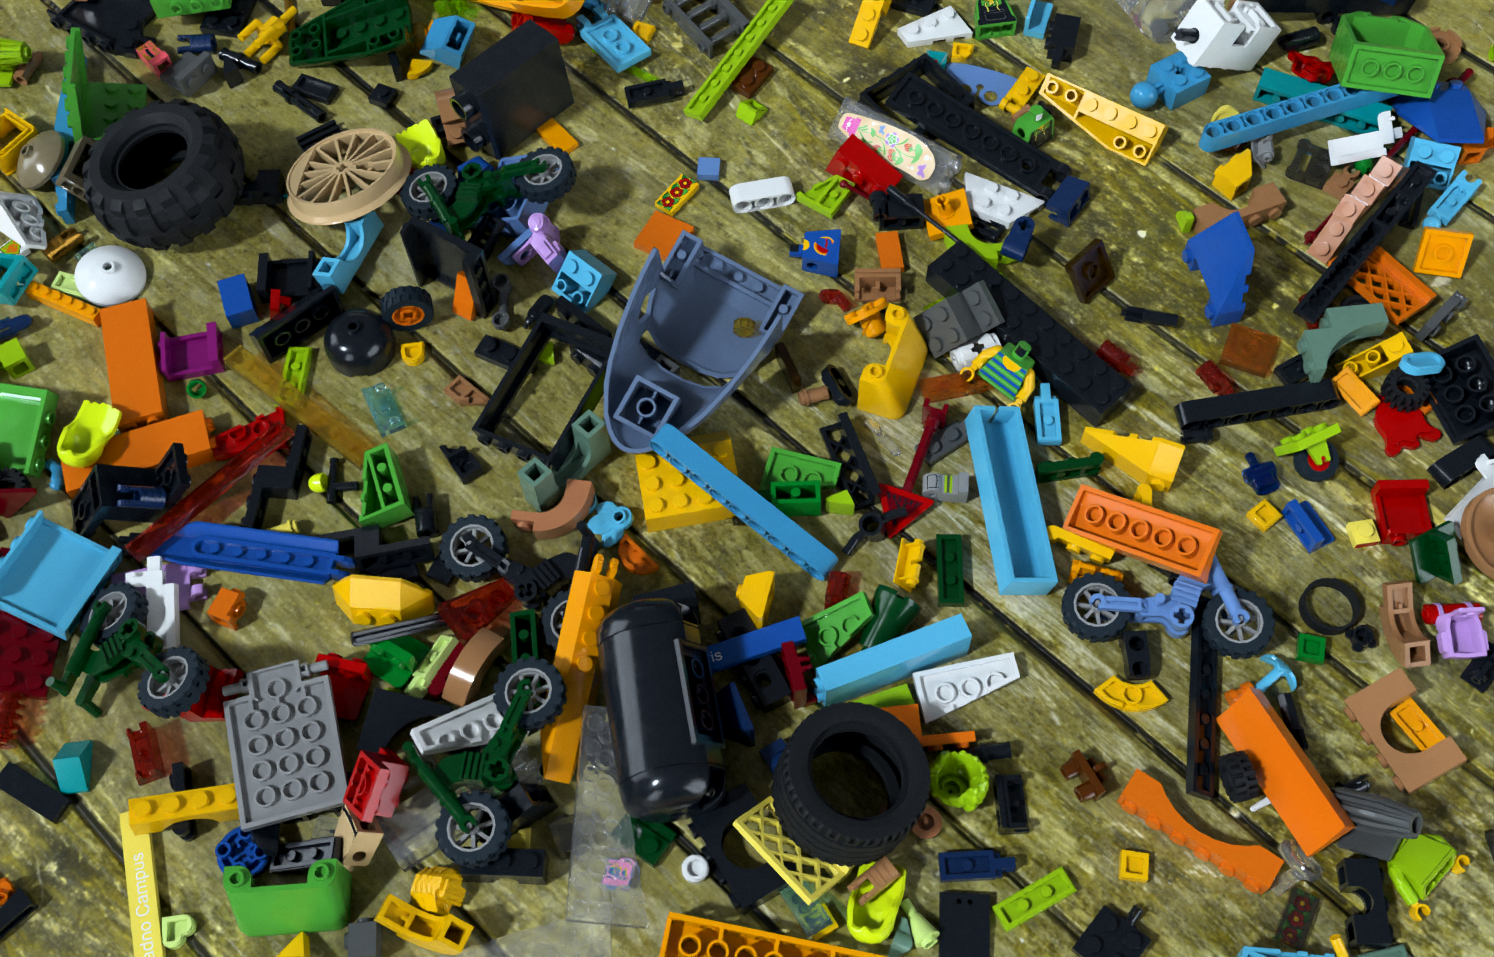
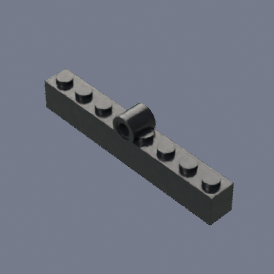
(1327, 10)

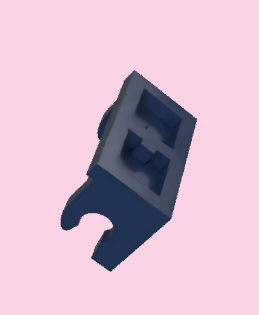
(1068, 200)

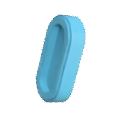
(1422, 363)

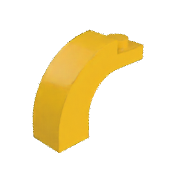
(432, 932)

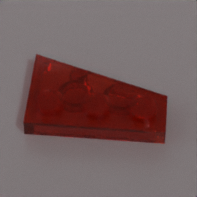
(476, 608)

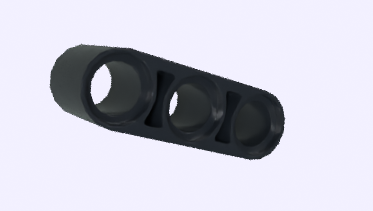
(1460, 462)

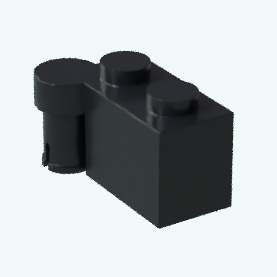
(894, 216)

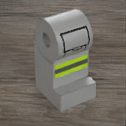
(946, 487)

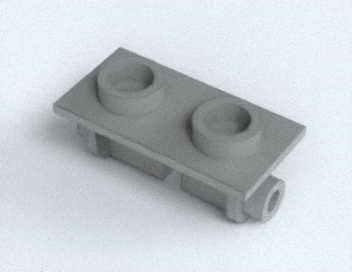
(1262, 150)

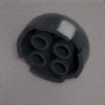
(359, 342)

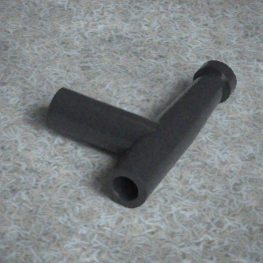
(335, 486)

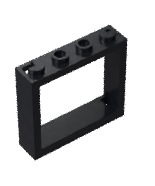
(931, 70)

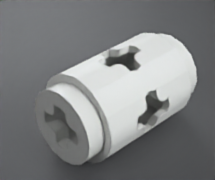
(963, 354)

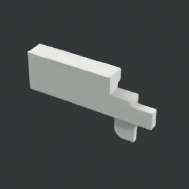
(1364, 145)
(1486, 468)
(163, 601)

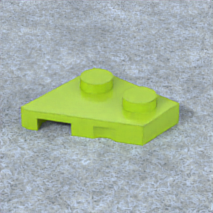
(826, 196)

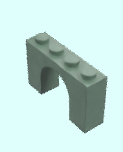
(591, 445)

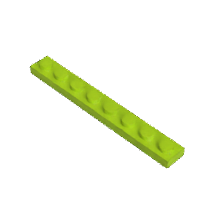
(736, 58)

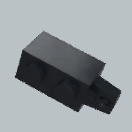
(1062, 39)

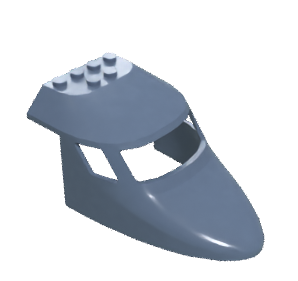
(692, 321)

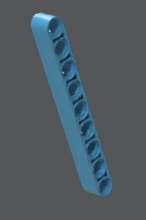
(743, 502)

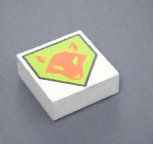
(13, 247)

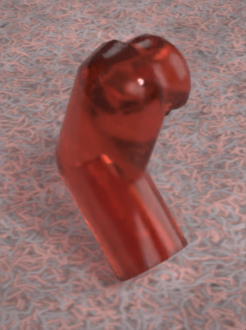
(835, 297)

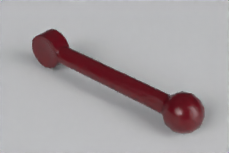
(844, 184)

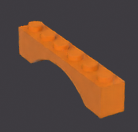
(1249, 864)

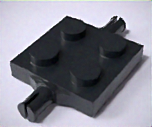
(1112, 936)

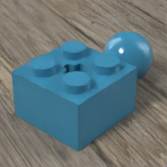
(1172, 81)

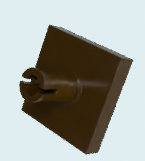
(1090, 270)

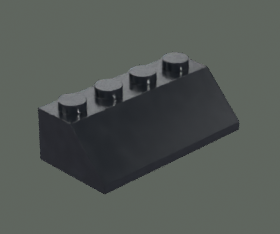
(297, 322)

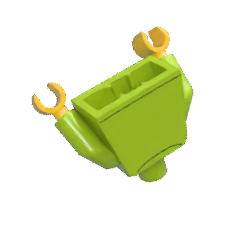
(1419, 868)

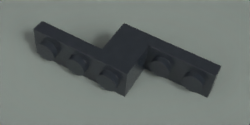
(571, 313)
(278, 481)
(375, 555)

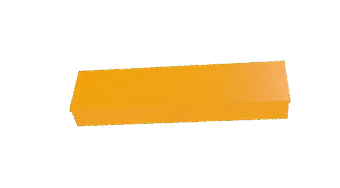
(703, 937)

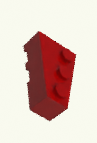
(863, 167)

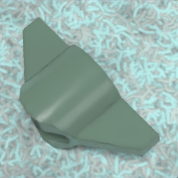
(902, 940)

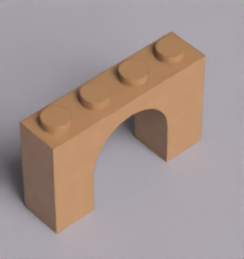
(1410, 770)

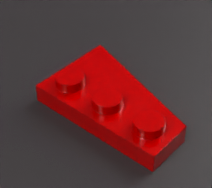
(239, 437)

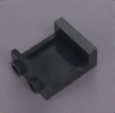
(289, 276)

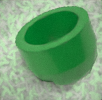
(1364, 166)
(200, 392)

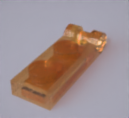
(951, 386)

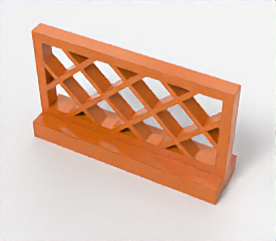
(1401, 281)

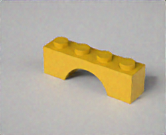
(158, 812)

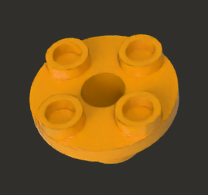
(869, 317)

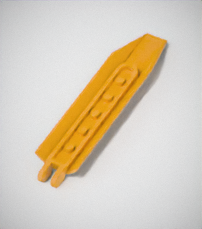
(578, 662)

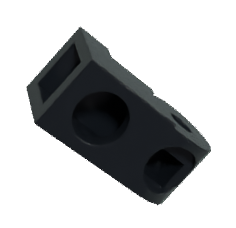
(1135, 655)

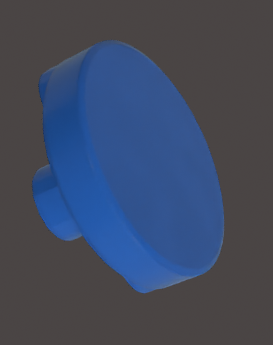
(238, 850)

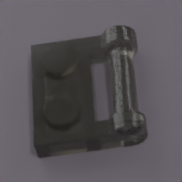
(1317, 168)

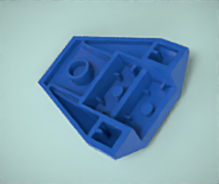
(1446, 117)

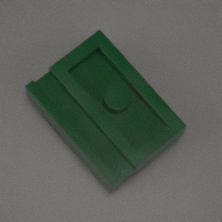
(651, 840)

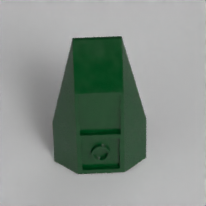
(351, 33)

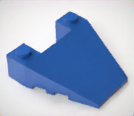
(1224, 258)

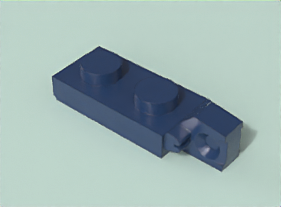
(973, 866)

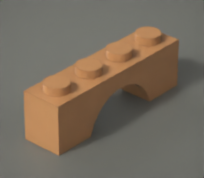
(1264, 204)

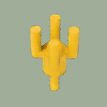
(267, 34)

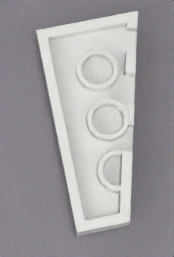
(459, 729)

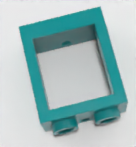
(19, 270)

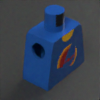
(819, 252)

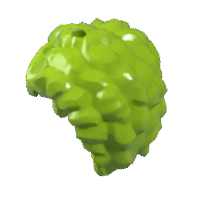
(959, 779)

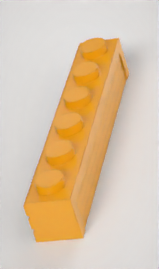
(64, 303)

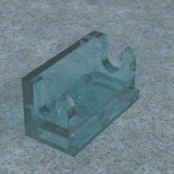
(383, 409)

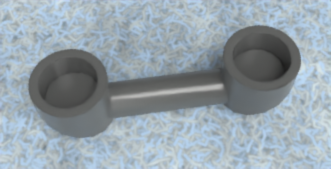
(503, 288)

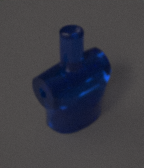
(1260, 476)

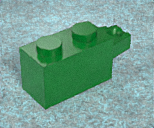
(795, 497)

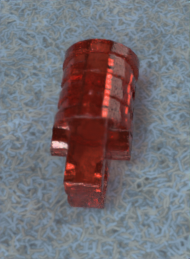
(1116, 358)
(1214, 378)
(837, 588)

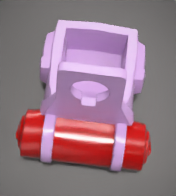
(1458, 628)

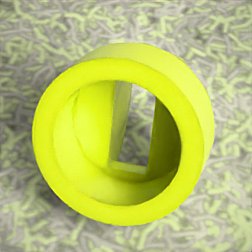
(318, 483)

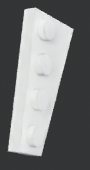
(955, 685)

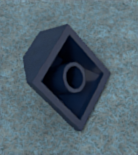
(734, 716)

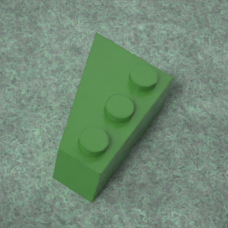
(384, 491)

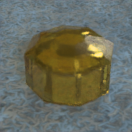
(744, 327)

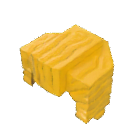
(437, 890)

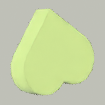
(176, 929)

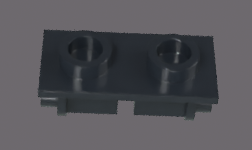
(1480, 671)

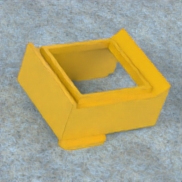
(10, 153)

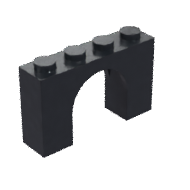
(747, 886)

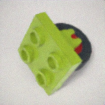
(1313, 455)

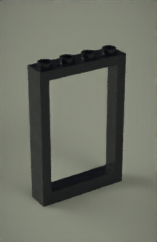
(494, 411)

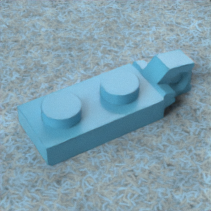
(1046, 417)

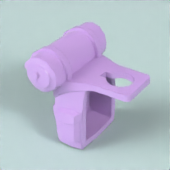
(544, 242)

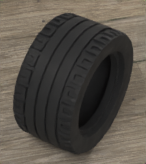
(882, 743)

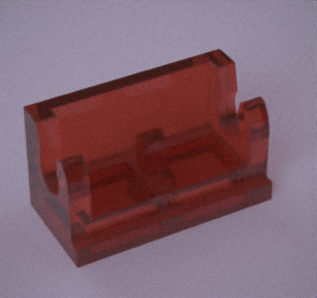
(146, 754)

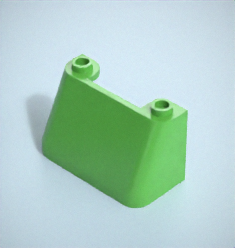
(288, 909)

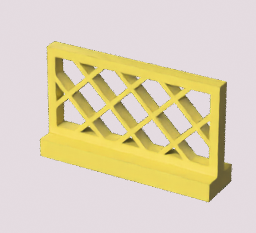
(776, 858)

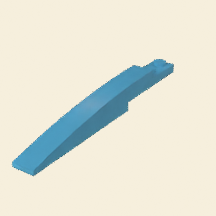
(66, 201)

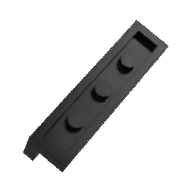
(857, 457)

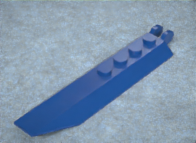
(256, 552)

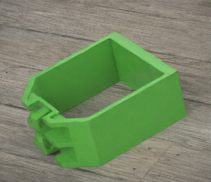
(1386, 55)

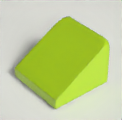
(750, 111)
(839, 503)

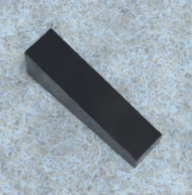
(15, 910)

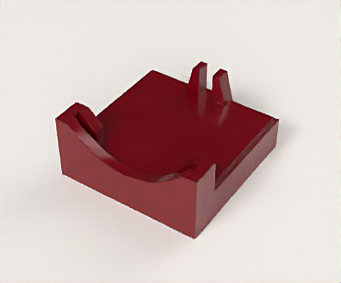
(794, 675)

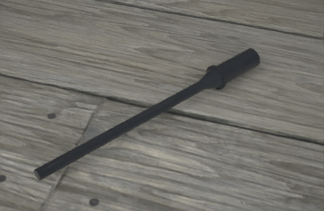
(905, 201)

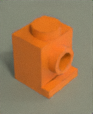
(227, 607)

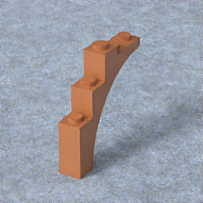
(1355, 206)

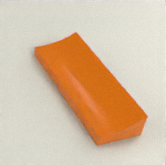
(1144, 532)
(1285, 772)

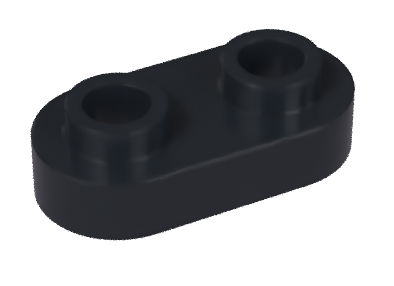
(838, 385)

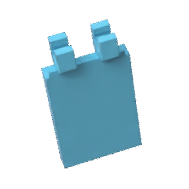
(612, 39)

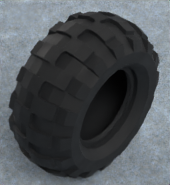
(182, 203)

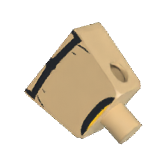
(359, 839)

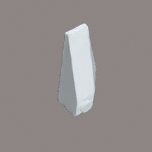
(22, 220)

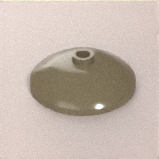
(40, 159)

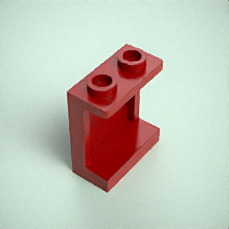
(1400, 510)

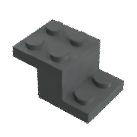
(959, 319)

